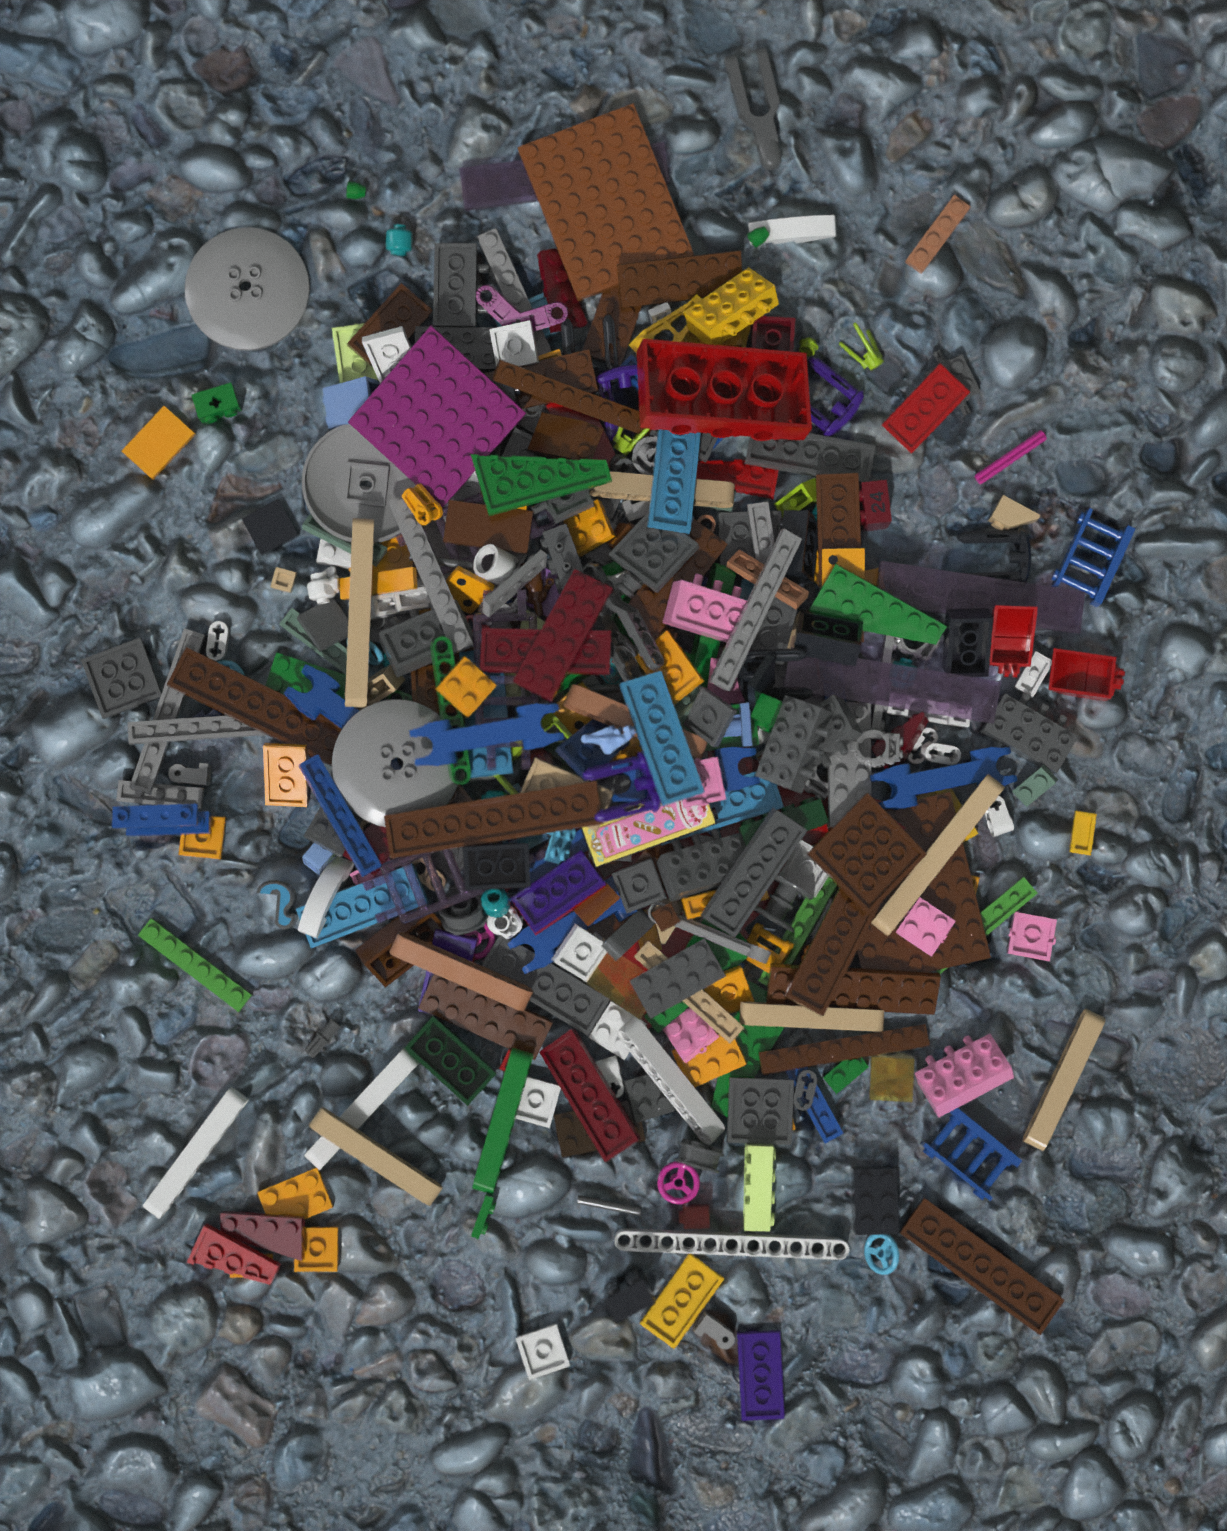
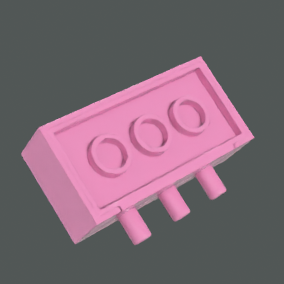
(704, 609)
(963, 1074)

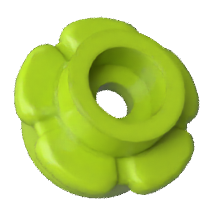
(808, 346)

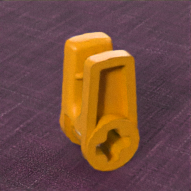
(421, 504)

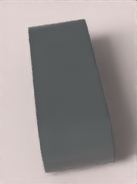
(628, 934)

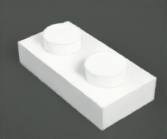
(1033, 676)

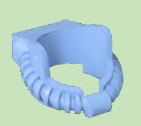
(610, 738)

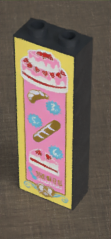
(645, 830)

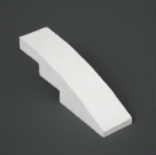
(798, 228)
(398, 603)

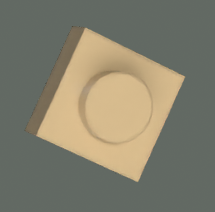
(283, 580)

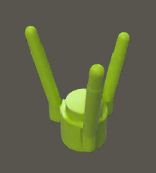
(873, 357)
(626, 444)

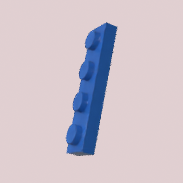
(819, 1111)

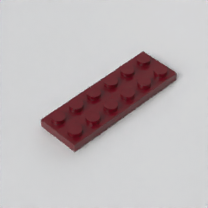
(563, 635)
(507, 648)
(590, 1095)

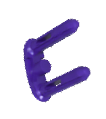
(603, 379)
(844, 413)
(639, 762)

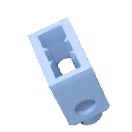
(317, 858)

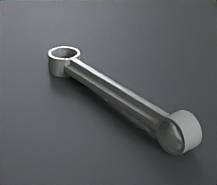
(718, 937)

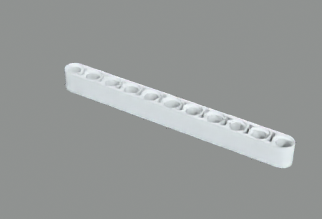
(741, 1248)

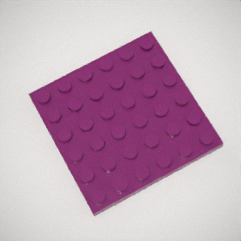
(436, 415)

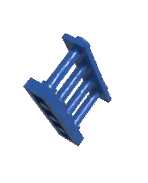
(1114, 556)
(161, 820)
(990, 1145)

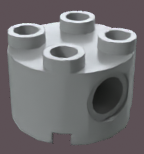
(644, 455)

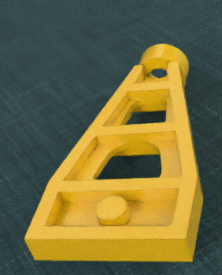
(665, 324)

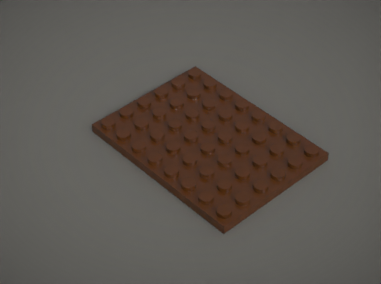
(948, 891)

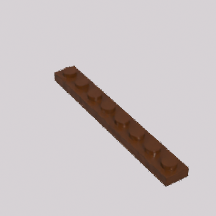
(568, 396)
(843, 1049)

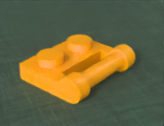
(786, 947)

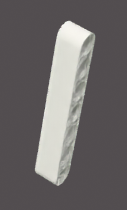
(671, 1080)
(366, 1104)
(195, 1152)

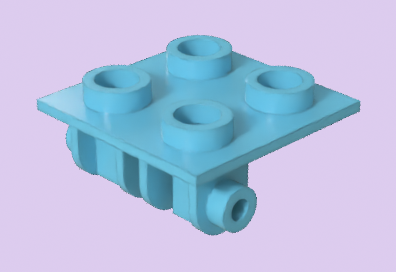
(559, 846)

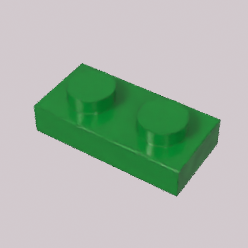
(844, 1073)
(481, 1225)

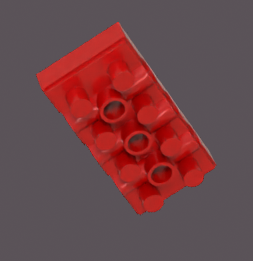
(723, 390)

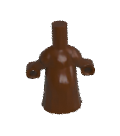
(536, 592)

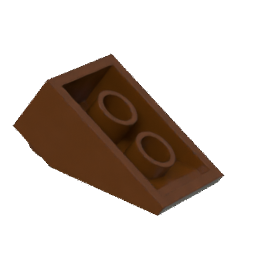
(564, 438)

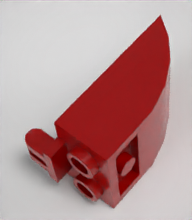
(1012, 638)
(1085, 675)

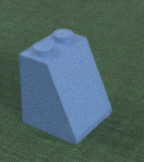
(345, 399)

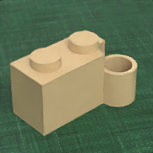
(382, 685)

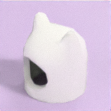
(502, 565)

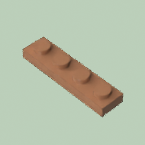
(937, 234)
(751, 568)

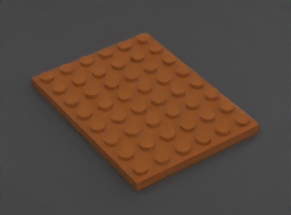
(603, 199)

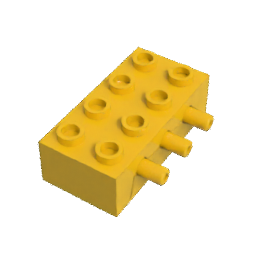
(731, 307)

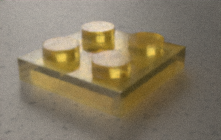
(891, 1079)

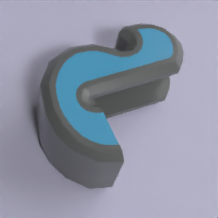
(285, 902)

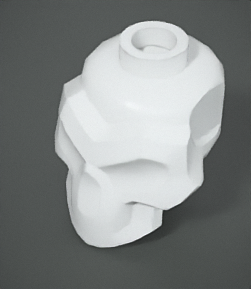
(323, 585)
(506, 925)

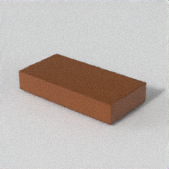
(596, 905)

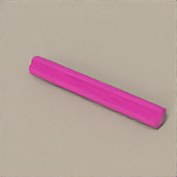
(1010, 457)

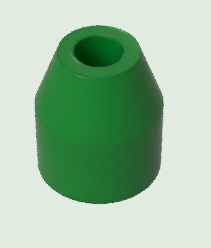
(355, 190)
(758, 236)

